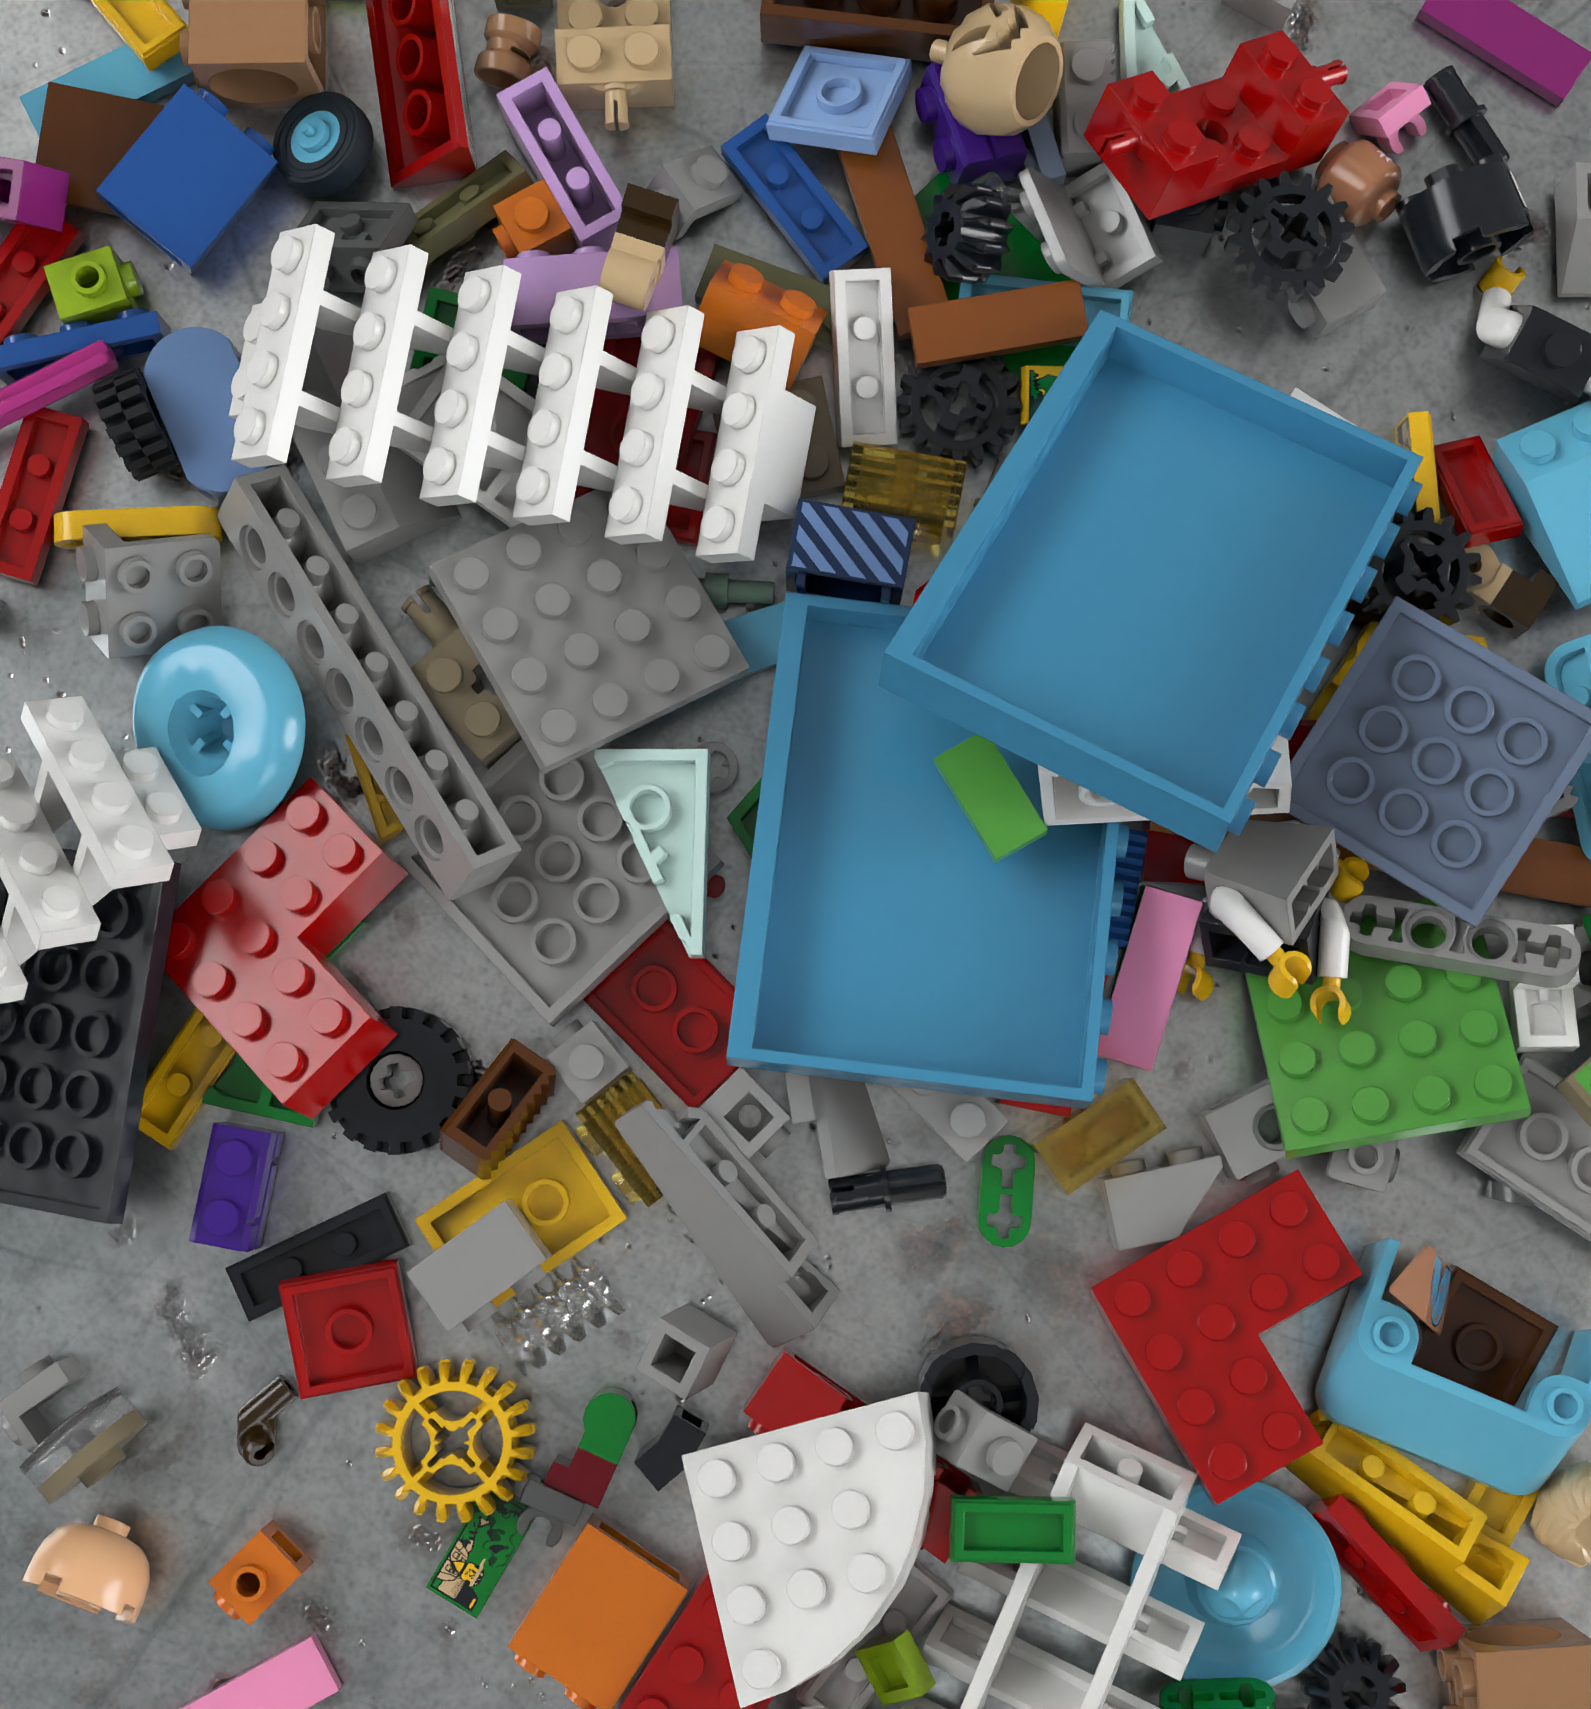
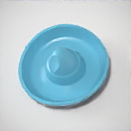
(223, 723)
(1274, 1598)

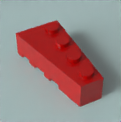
(800, 1392)

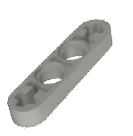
(1457, 951)

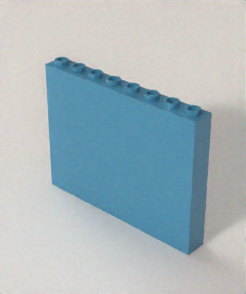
(1155, 579)
(877, 916)

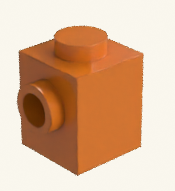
(532, 222)
(258, 1573)

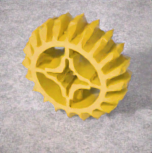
(436, 1420)

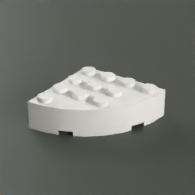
(812, 1535)

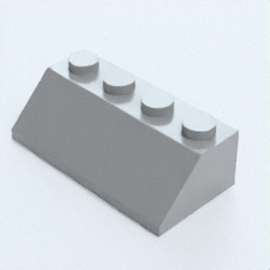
(369, 516)

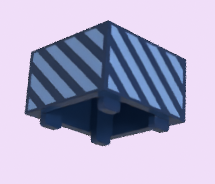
(848, 553)

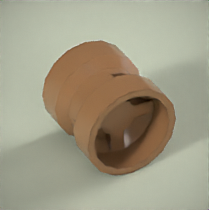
(508, 50)

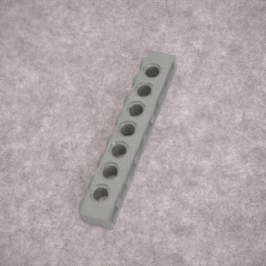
(367, 682)

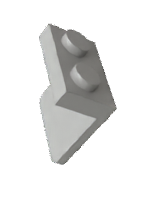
(1090, 227)
(146, 589)

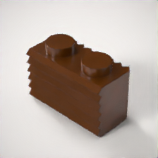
(498, 1109)

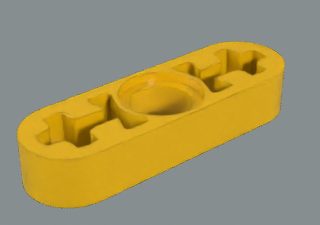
(138, 523)

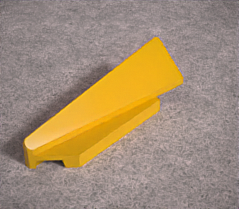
(1417, 1516)

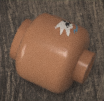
(1361, 178)

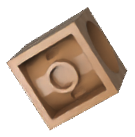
(257, 50)
(1518, 1666)

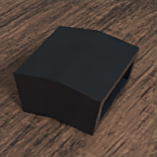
(661, 1457)

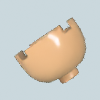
(92, 1568)

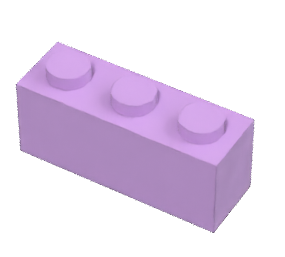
(562, 157)
(547, 274)

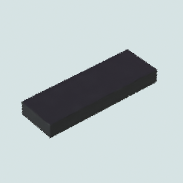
(344, 1241)

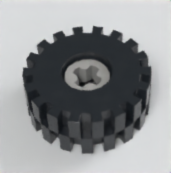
(440, 1084)

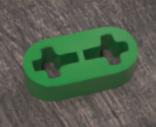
(1020, 1191)
(1218, 1694)

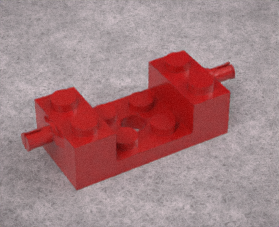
(1260, 120)

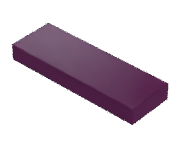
(1511, 43)

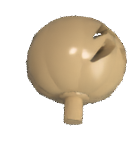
(1000, 69)

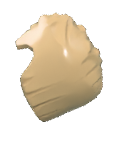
(1564, 1515)

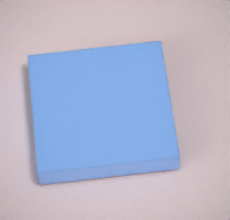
(840, 100)

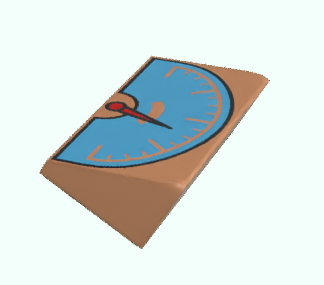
(1425, 1288)

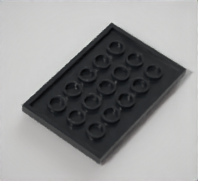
(82, 1057)

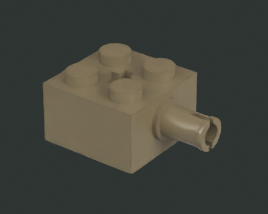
(454, 684)

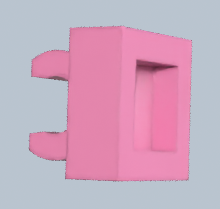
(1388, 111)

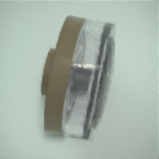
(84, 1445)

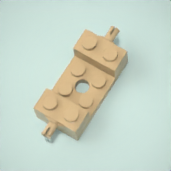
(615, 56)

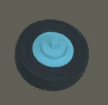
(323, 143)

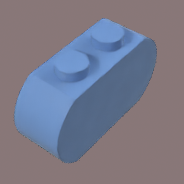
(191, 387)

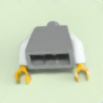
(1270, 887)

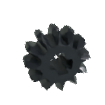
(967, 233)
(1353, 1664)

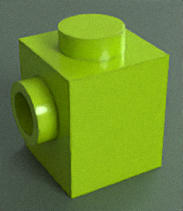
(93, 286)

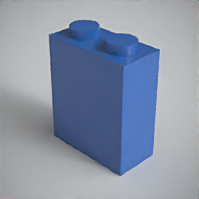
(188, 177)

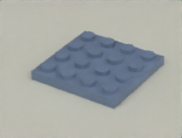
(1438, 760)

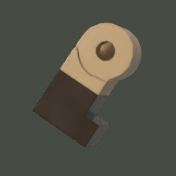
(640, 246)
(1507, 596)

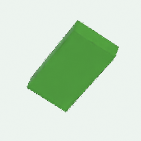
(990, 797)

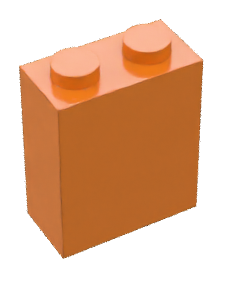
(598, 1615)

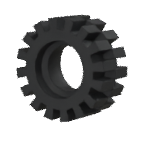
(134, 424)

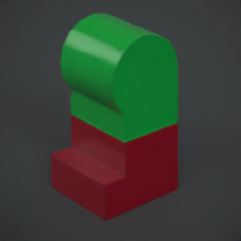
(607, 1428)

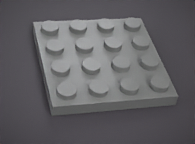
(586, 629)
(572, 894)

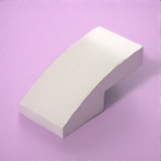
(1541, 1016)

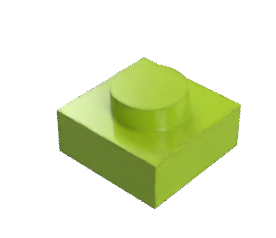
(895, 1667)

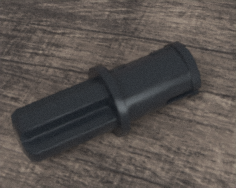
(1463, 115)
(887, 1188)

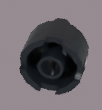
(1464, 217)
(986, 1364)

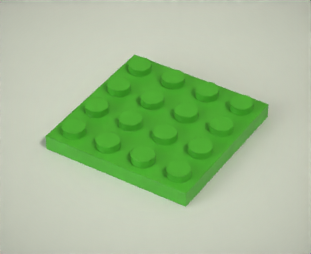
(1412, 1061)

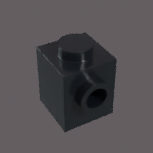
(1190, 227)

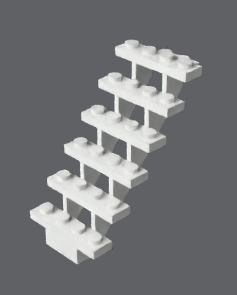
(758, 443)
(126, 819)
(1129, 1500)

